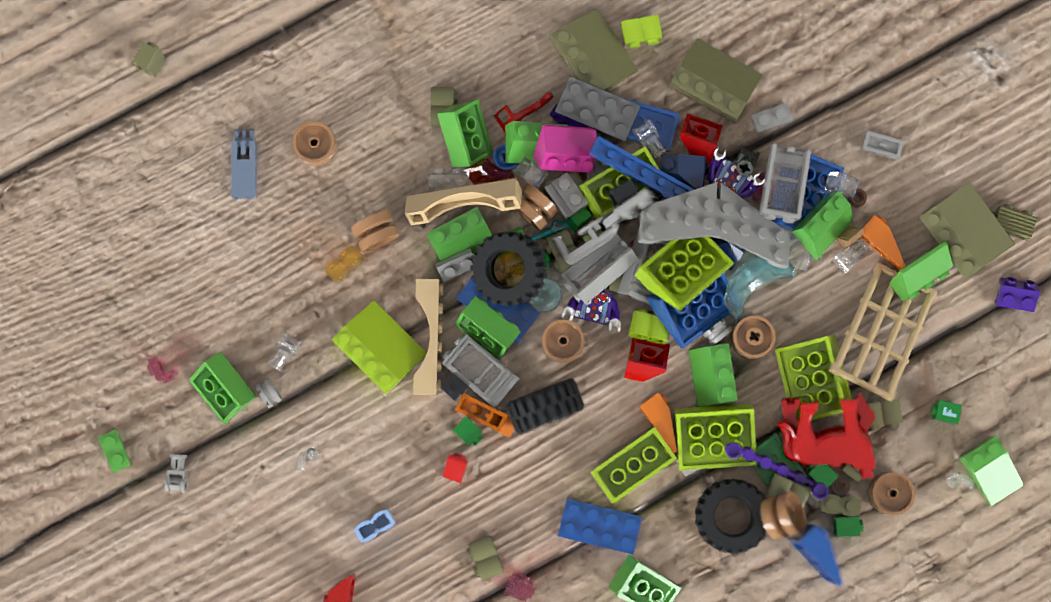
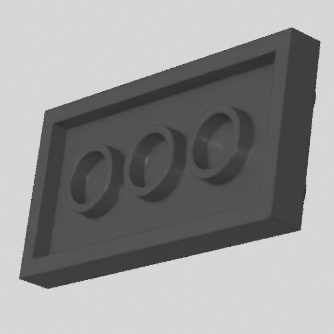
(597, 108)

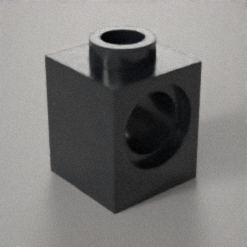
(623, 193)
(454, 387)

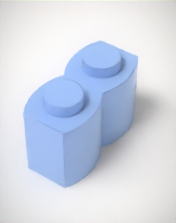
(380, 522)

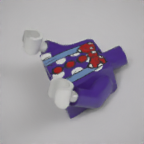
(725, 172)
(601, 310)

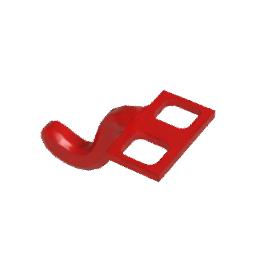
(545, 99)

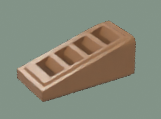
(849, 236)

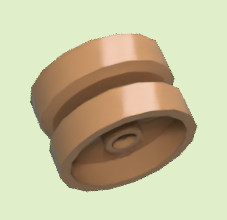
(323, 151)
(534, 206)
(375, 231)
(761, 329)
(571, 333)
(896, 503)
(783, 515)

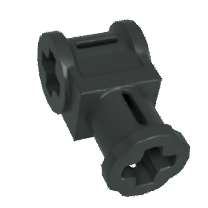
(746, 159)

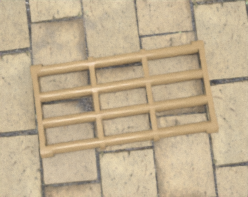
(868, 341)

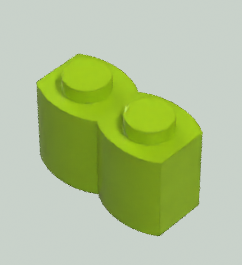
(641, 31)
(647, 327)

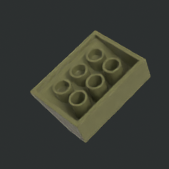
(593, 51)
(715, 80)
(968, 229)

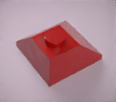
(700, 136)
(646, 360)
(343, 591)

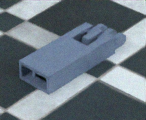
(244, 170)

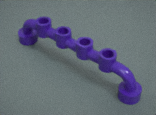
(734, 450)

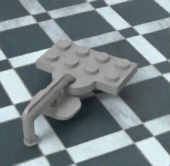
(629, 210)

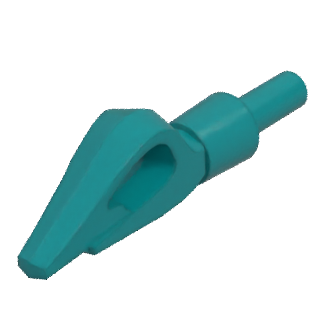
(548, 232)

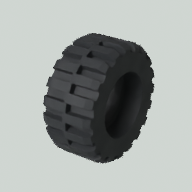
(484, 268)
(545, 406)
(706, 522)

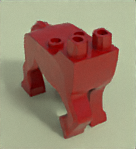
(833, 444)

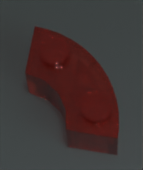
(486, 172)

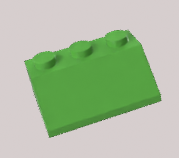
(465, 133)
(522, 140)
(824, 223)
(459, 234)
(922, 273)
(487, 327)
(713, 375)
(222, 387)

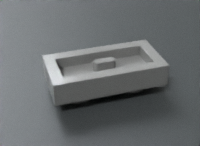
(772, 118)
(882, 145)
(455, 265)

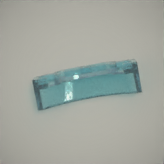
(749, 278)

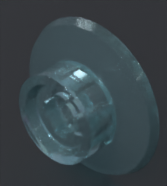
(553, 296)

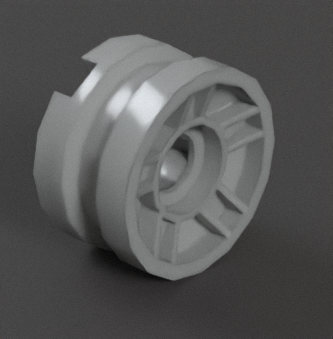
(718, 332)
(268, 392)

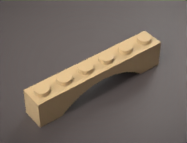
(427, 206)
(426, 377)

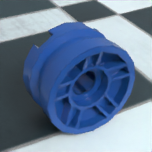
(498, 155)

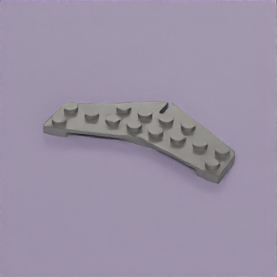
(727, 218)

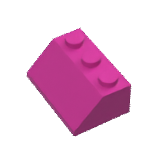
(565, 148)

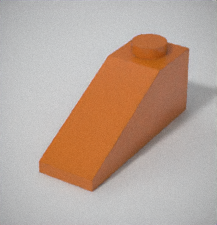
(880, 238)
(485, 415)
(659, 416)

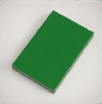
(774, 449)

